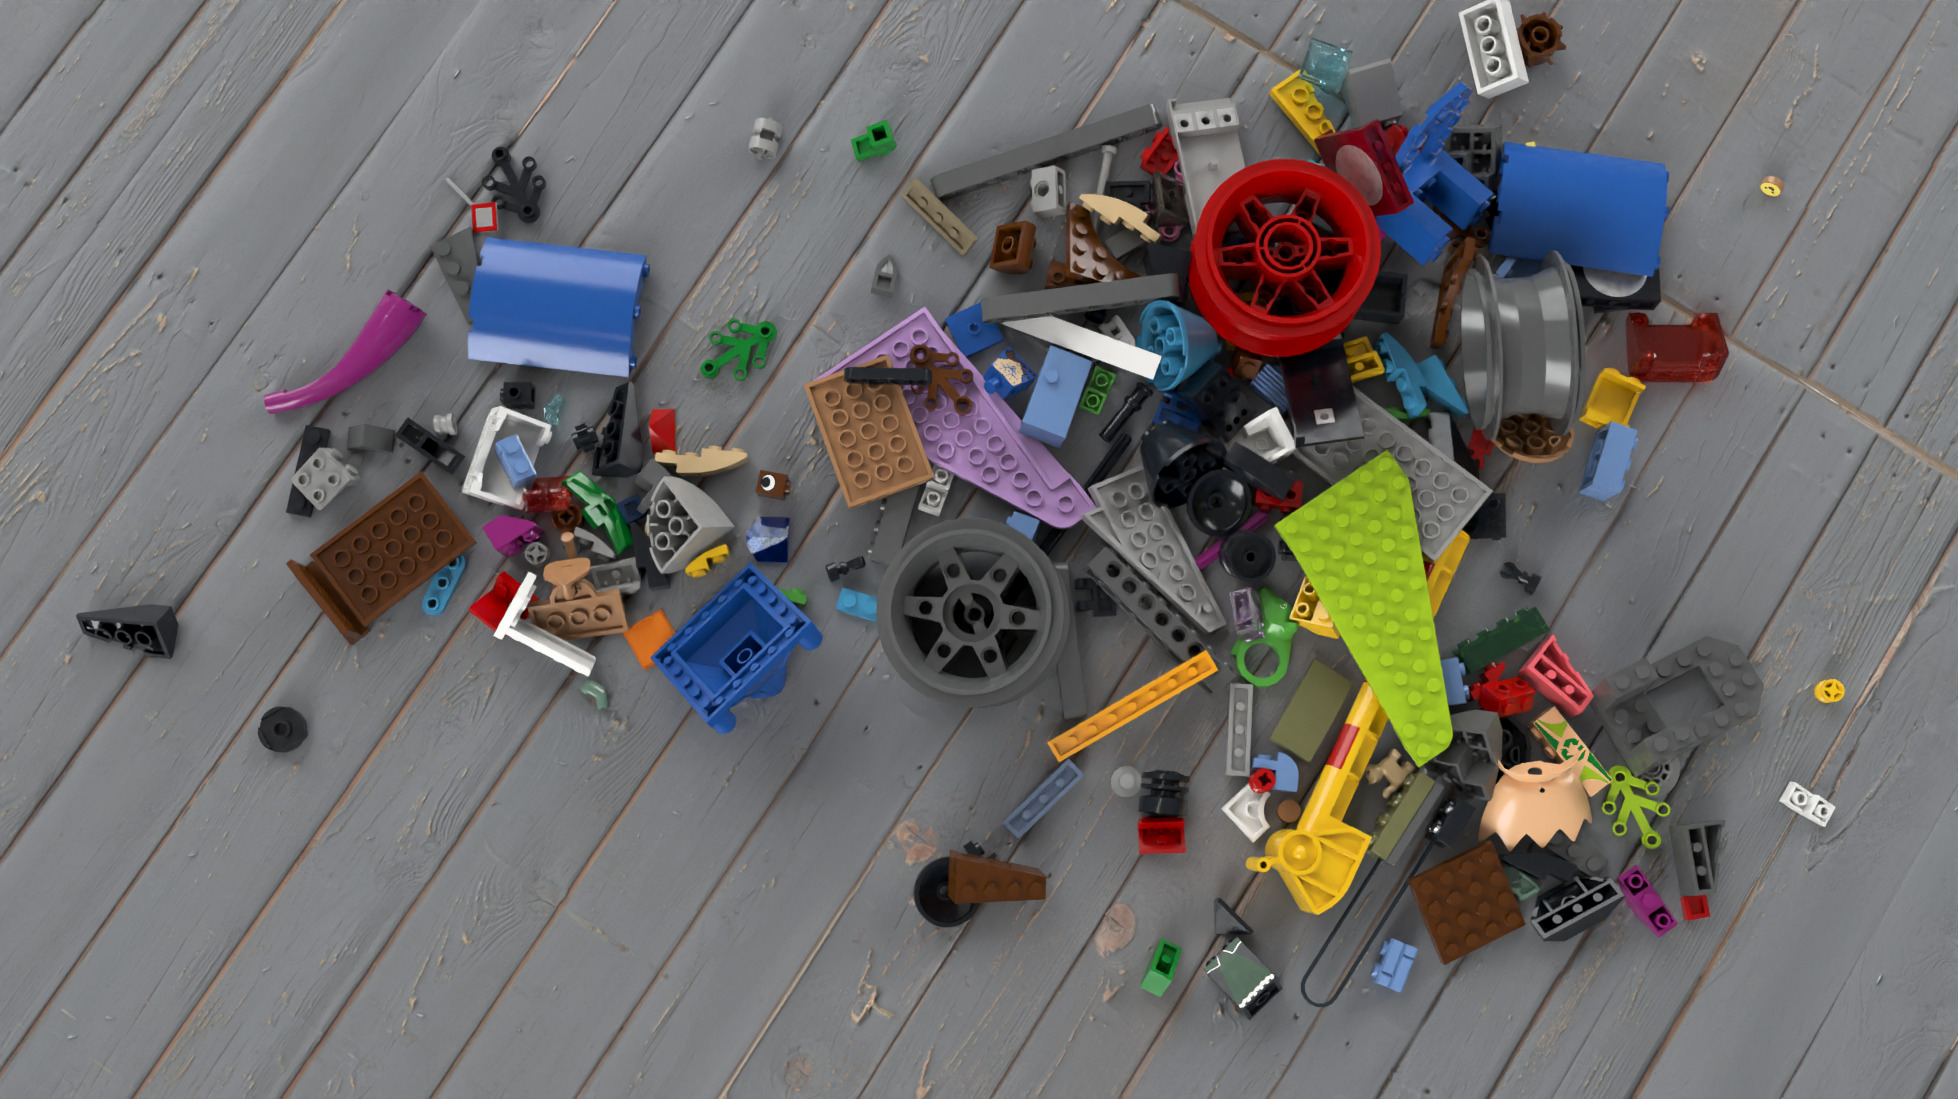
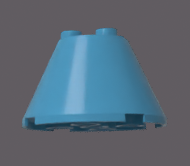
(1180, 339)

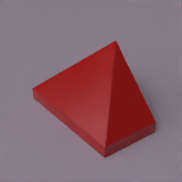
(662, 430)

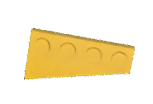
(1301, 107)

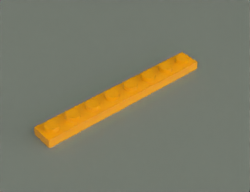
(1132, 705)

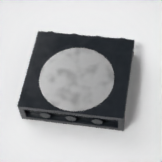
(1617, 289)

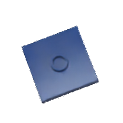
(971, 333)

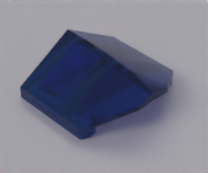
(769, 539)

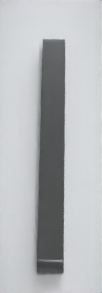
(1046, 152)

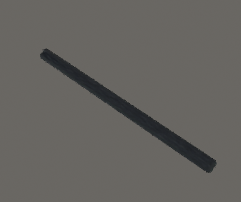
(1056, 534)

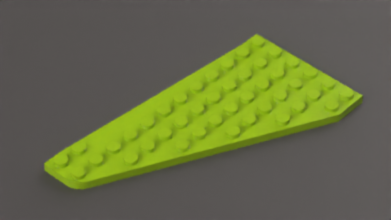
(1370, 575)

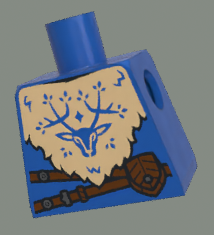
(1008, 375)

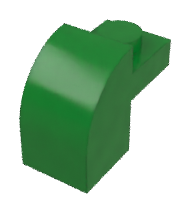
(876, 142)

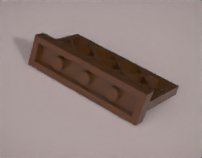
(329, 600)

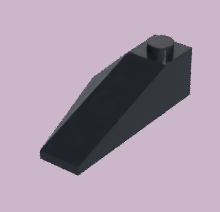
(1446, 438)
(622, 442)
(139, 627)

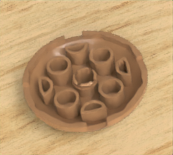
(1532, 439)

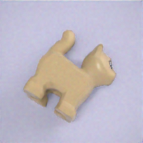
(1391, 770)

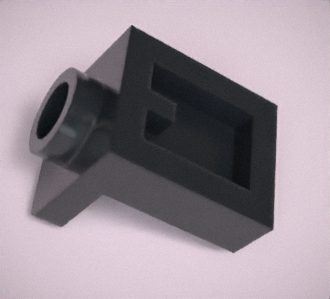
(976, 849)

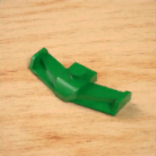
(600, 510)

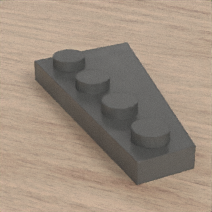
(458, 263)
(1579, 852)

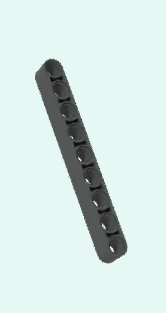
(1080, 298)

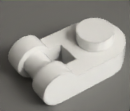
(1116, 323)

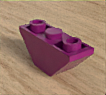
(1645, 901)

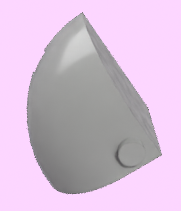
(683, 524)

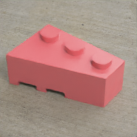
(1555, 678)

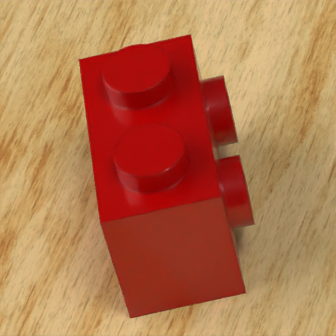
(1289, 505)
(1507, 697)

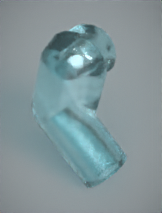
(551, 412)

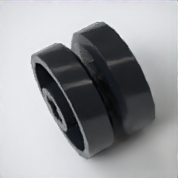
(1247, 555)

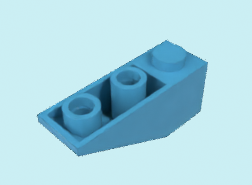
(1441, 387)

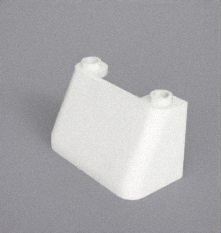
(486, 476)

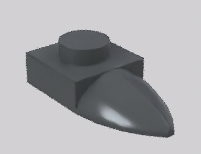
(885, 277)

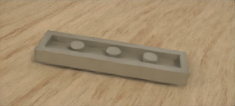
(939, 217)

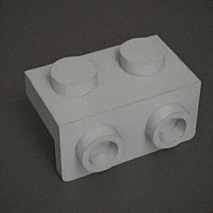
(617, 575)

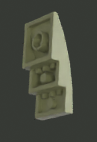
(1311, 711)

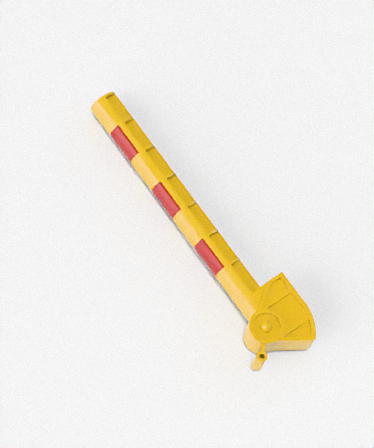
(1323, 851)

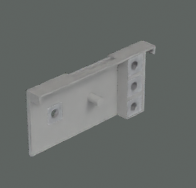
(1205, 152)

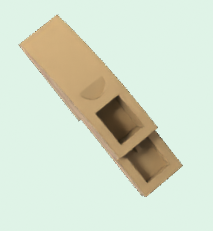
(1115, 210)
(712, 461)

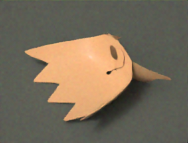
(1523, 809)

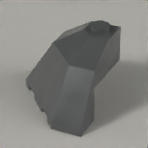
(1476, 150)
(1473, 753)

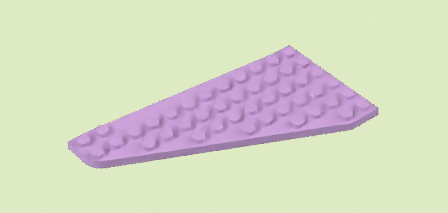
(984, 443)

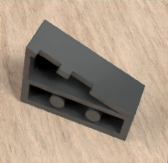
(1696, 856)

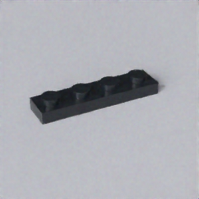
(312, 439)

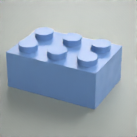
(1608, 461)

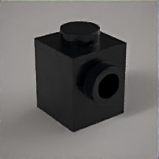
(518, 395)

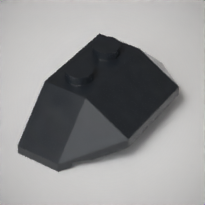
(1574, 907)

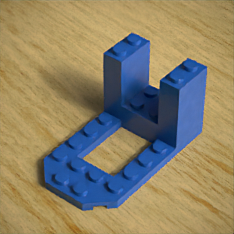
(1438, 179)

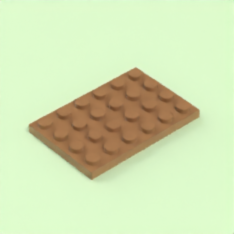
(868, 436)

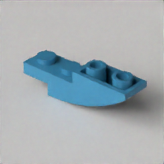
(1404, 371)

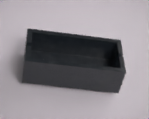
(1382, 299)

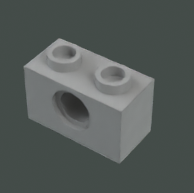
(1054, 202)

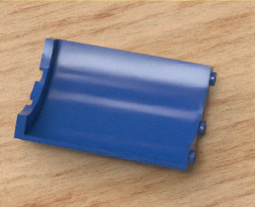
(1582, 205)
(556, 307)

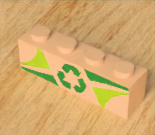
(1563, 743)

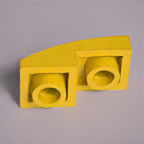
(700, 565)

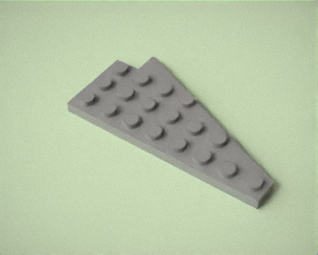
(1152, 545)

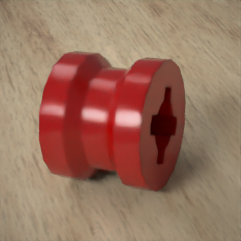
(1257, 782)

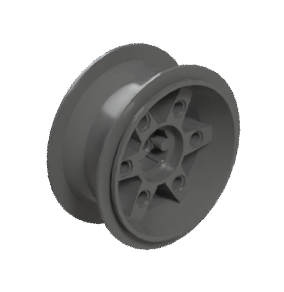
(1522, 345)
(943, 546)

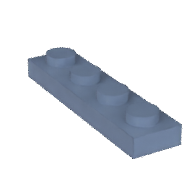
(1043, 798)

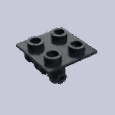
(1489, 519)

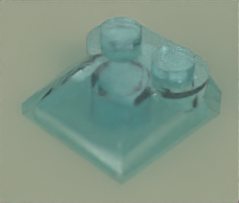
(1325, 65)

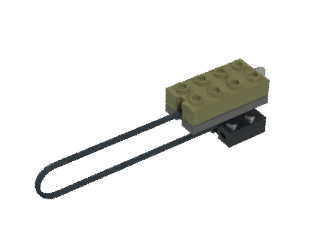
(1392, 836)

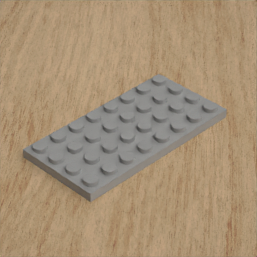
(1441, 489)

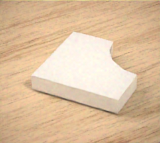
(1247, 812)

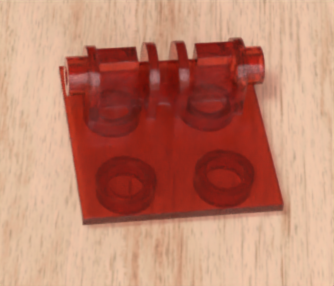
(547, 495)

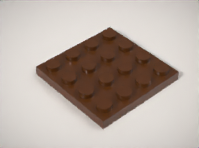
(1466, 902)

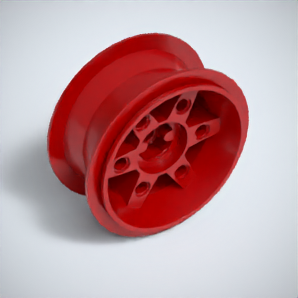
(1242, 201)

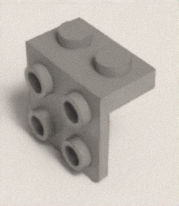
(325, 477)

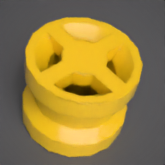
(1834, 688)

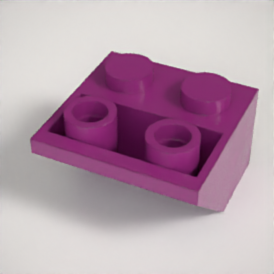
(511, 534)

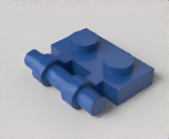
(1175, 415)

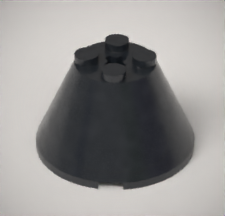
(1175, 459)

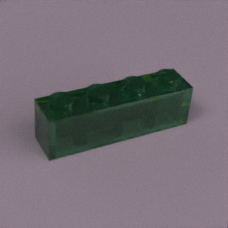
(1500, 640)

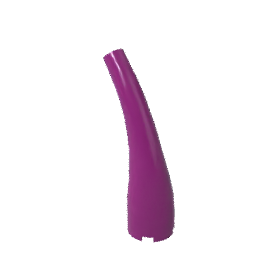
(380, 338)

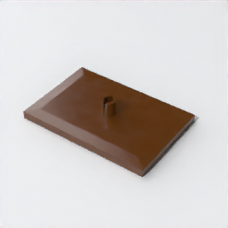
(393, 549)

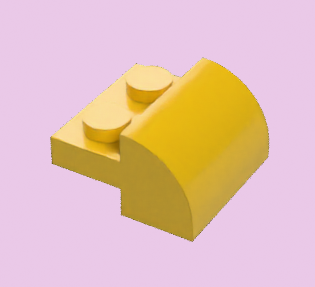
(1362, 359)

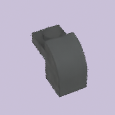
(648, 480)

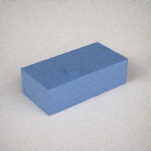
(1055, 397)

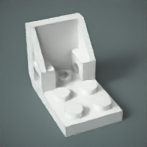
(1266, 437)

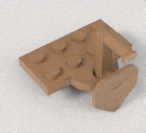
(578, 612)

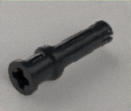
(1131, 405)

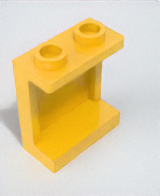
(1611, 399)

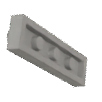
(1239, 729)

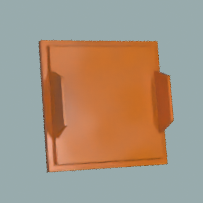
(649, 636)

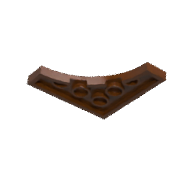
(1085, 254)
(1450, 287)

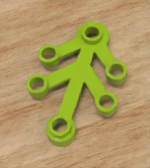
(1632, 803)

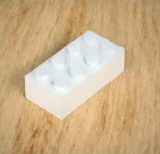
(1493, 47)

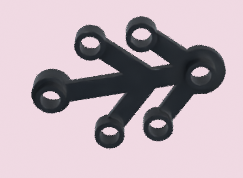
(516, 187)

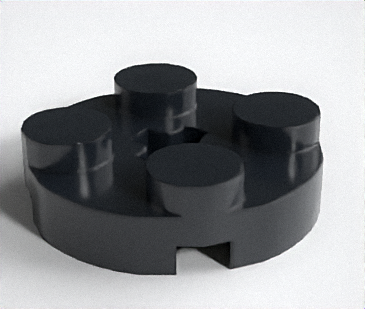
(270, 725)

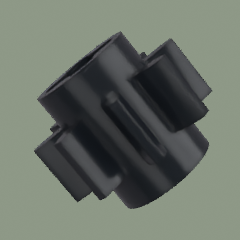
(585, 437)

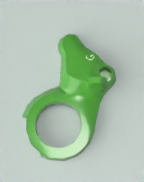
(1279, 637)

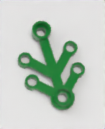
(741, 347)

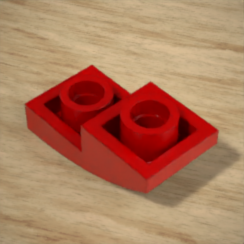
(1491, 674)

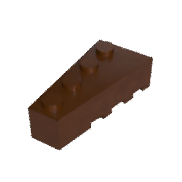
(990, 880)

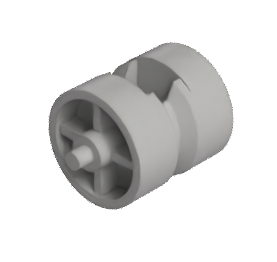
(765, 138)

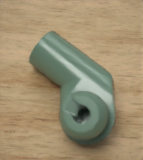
(596, 690)

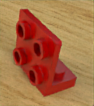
(493, 605)

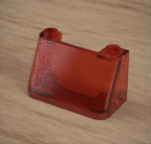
(1675, 351)

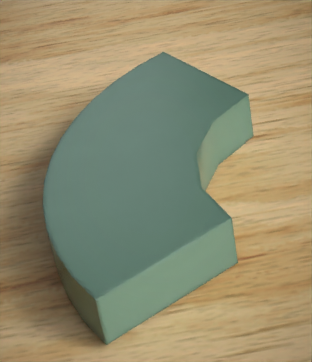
(1520, 883)

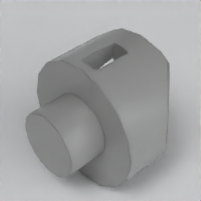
(1125, 781)

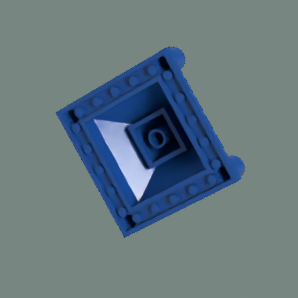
(736, 648)

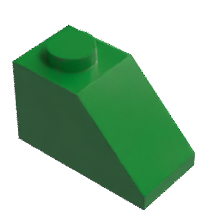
(1161, 968)

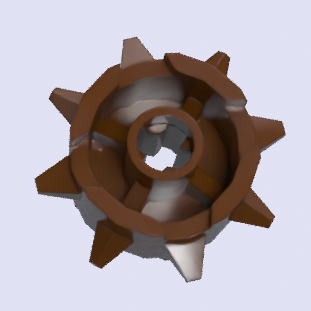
(1539, 39)

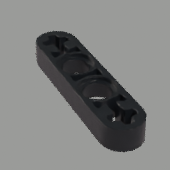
(887, 376)

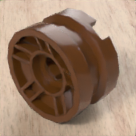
(558, 522)

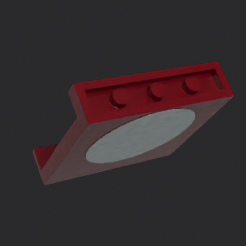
(1368, 164)

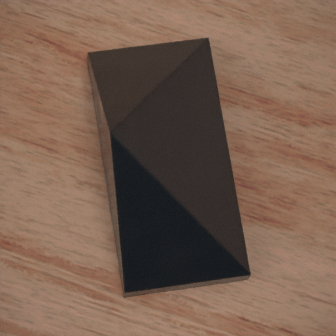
(1227, 921)

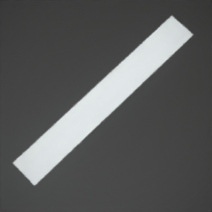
(1090, 344)

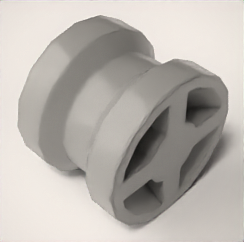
(445, 424)
(532, 554)

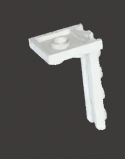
(538, 638)

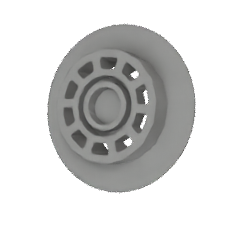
(1669, 770)

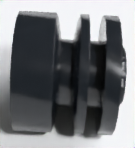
(1164, 793)

